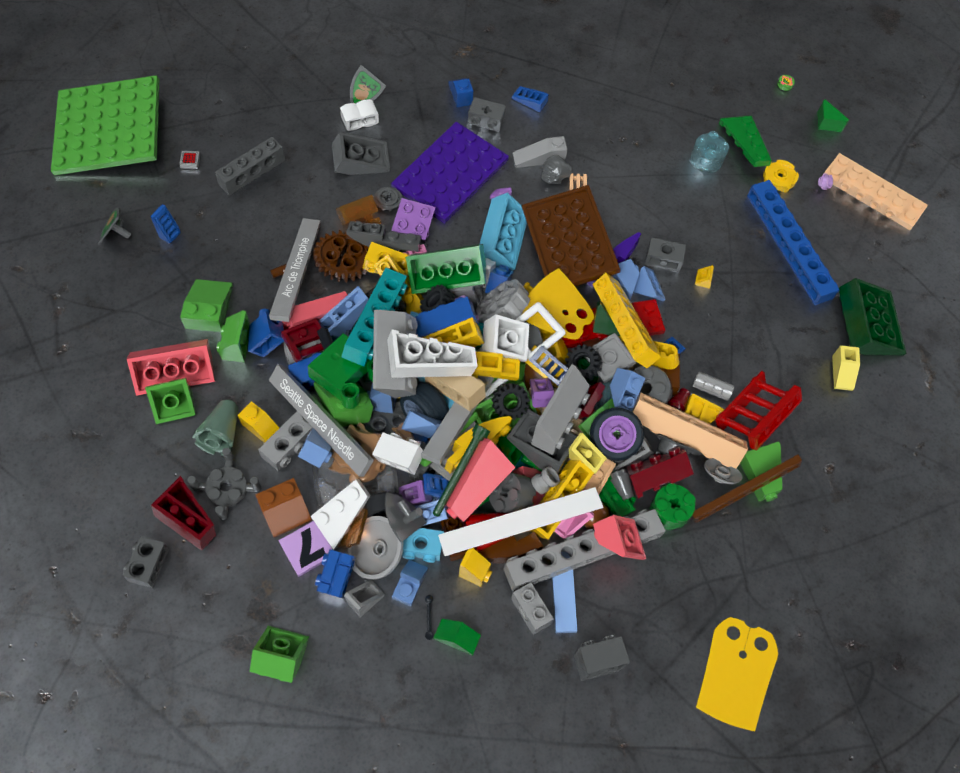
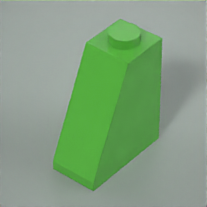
(760, 461)

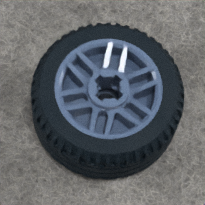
(426, 401)

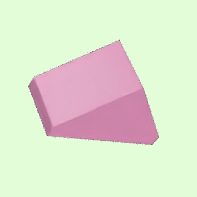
(569, 526)

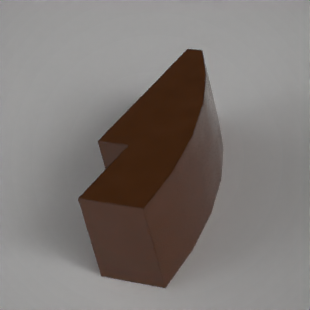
(510, 547)

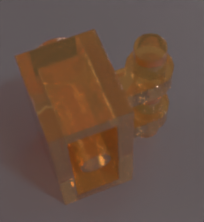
(358, 209)

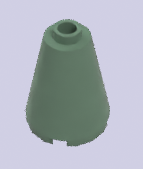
(218, 428)

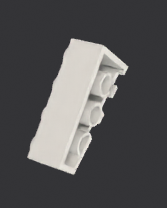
(428, 357)

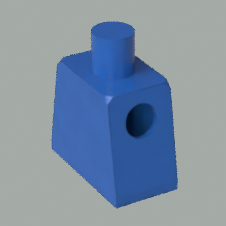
(264, 334)

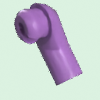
(501, 191)

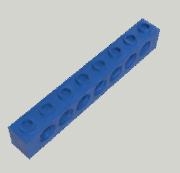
(793, 242)

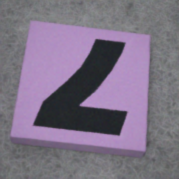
(305, 548)

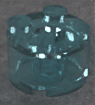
(709, 152)

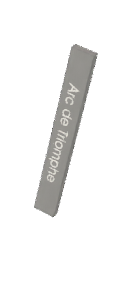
(295, 270)

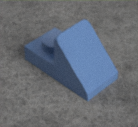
(410, 582)

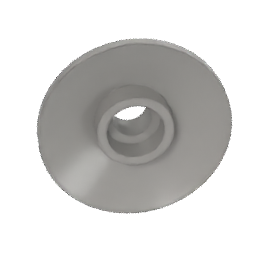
(722, 473)

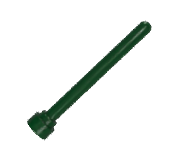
(479, 434)

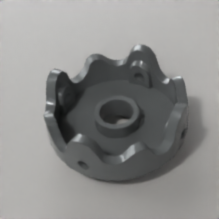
(660, 382)

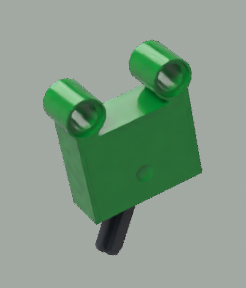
(336, 373)

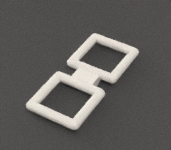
(560, 332)

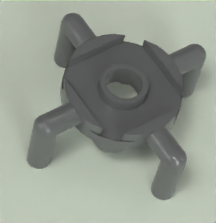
(223, 475)

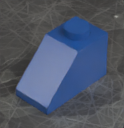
(461, 91)

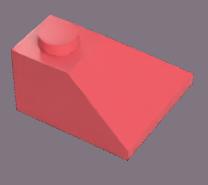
(620, 536)

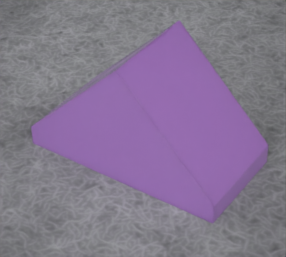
(415, 493)

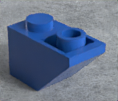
(498, 276)

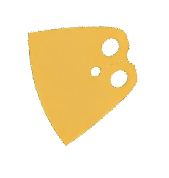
(559, 294)

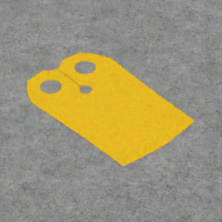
(733, 685)

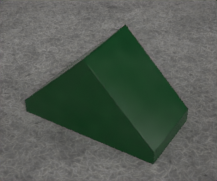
(602, 321)

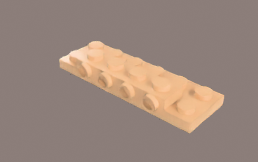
(875, 191)

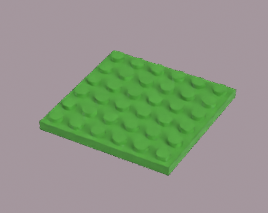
(106, 125)

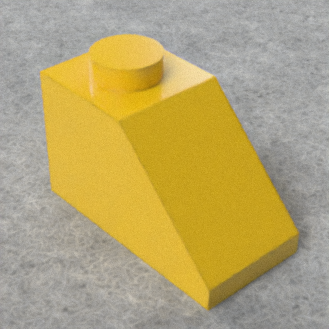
(257, 422)
(475, 568)

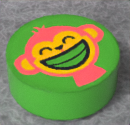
(786, 82)

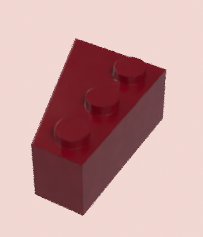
(659, 470)
(184, 515)

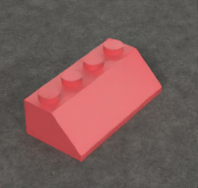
(171, 363)

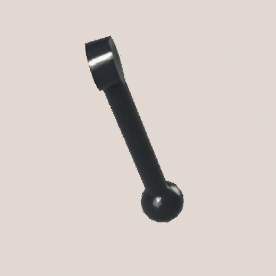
(429, 635)

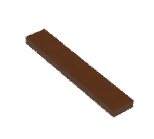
(747, 488)

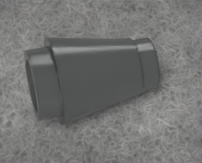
(622, 483)

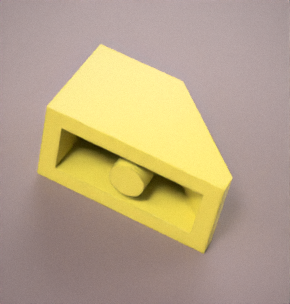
(586, 452)

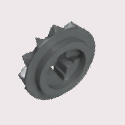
(383, 194)

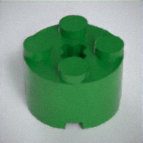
(680, 499)

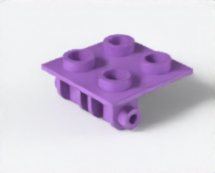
(413, 218)

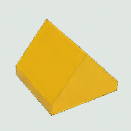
(704, 277)

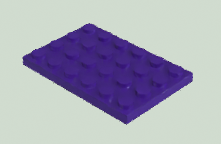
(450, 171)

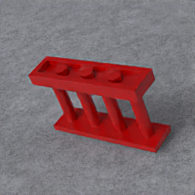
(766, 424)

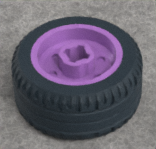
(630, 432)

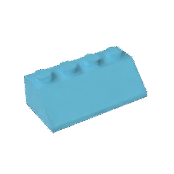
(504, 231)

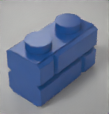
(335, 573)

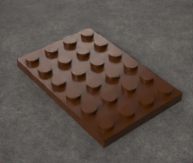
(571, 236)

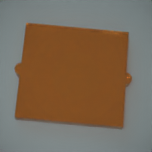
(355, 533)

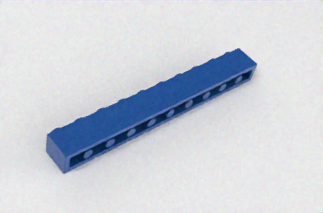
(427, 323)

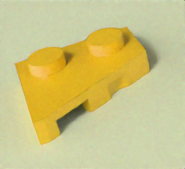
(702, 409)

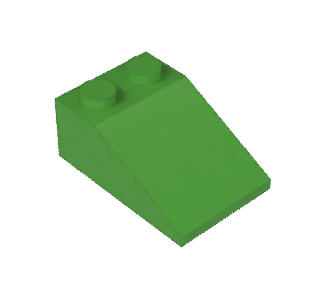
(206, 305)
(342, 415)

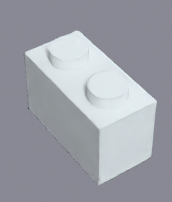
(398, 452)

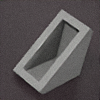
(364, 597)

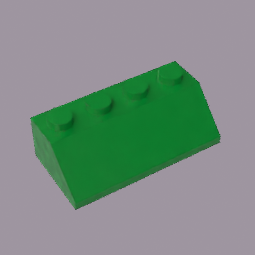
(447, 267)

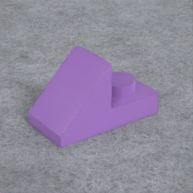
(541, 392)

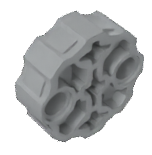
(505, 300)

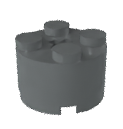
(513, 494)

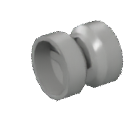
(545, 480)

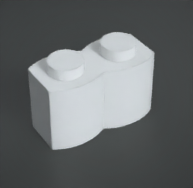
(359, 115)

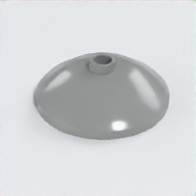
(370, 560)

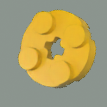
(788, 178)

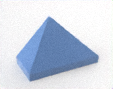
(648, 284)
(420, 424)

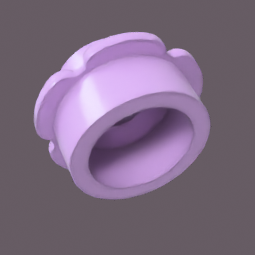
(825, 181)

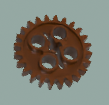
(333, 248)

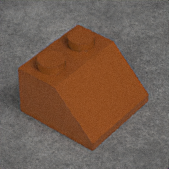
(283, 507)

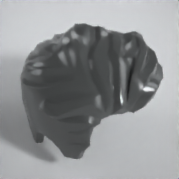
(555, 170)

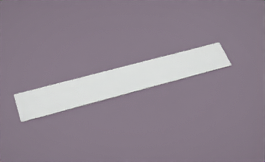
(520, 521)

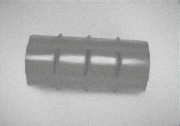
(713, 385)

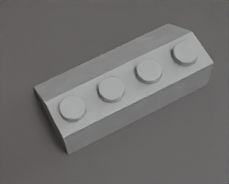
(383, 324)
(561, 411)

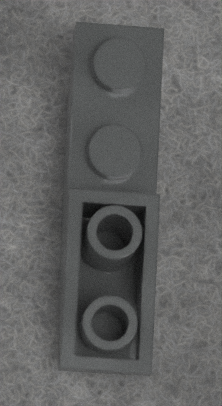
(367, 233)

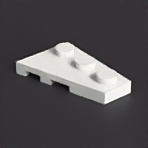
(339, 513)

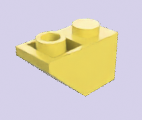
(845, 367)

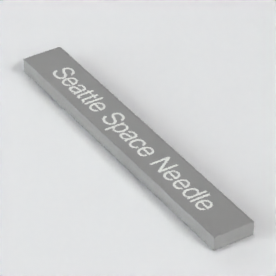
(321, 421)

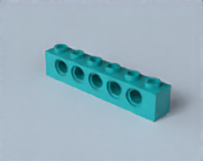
(384, 297)

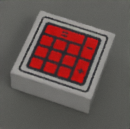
(189, 159)

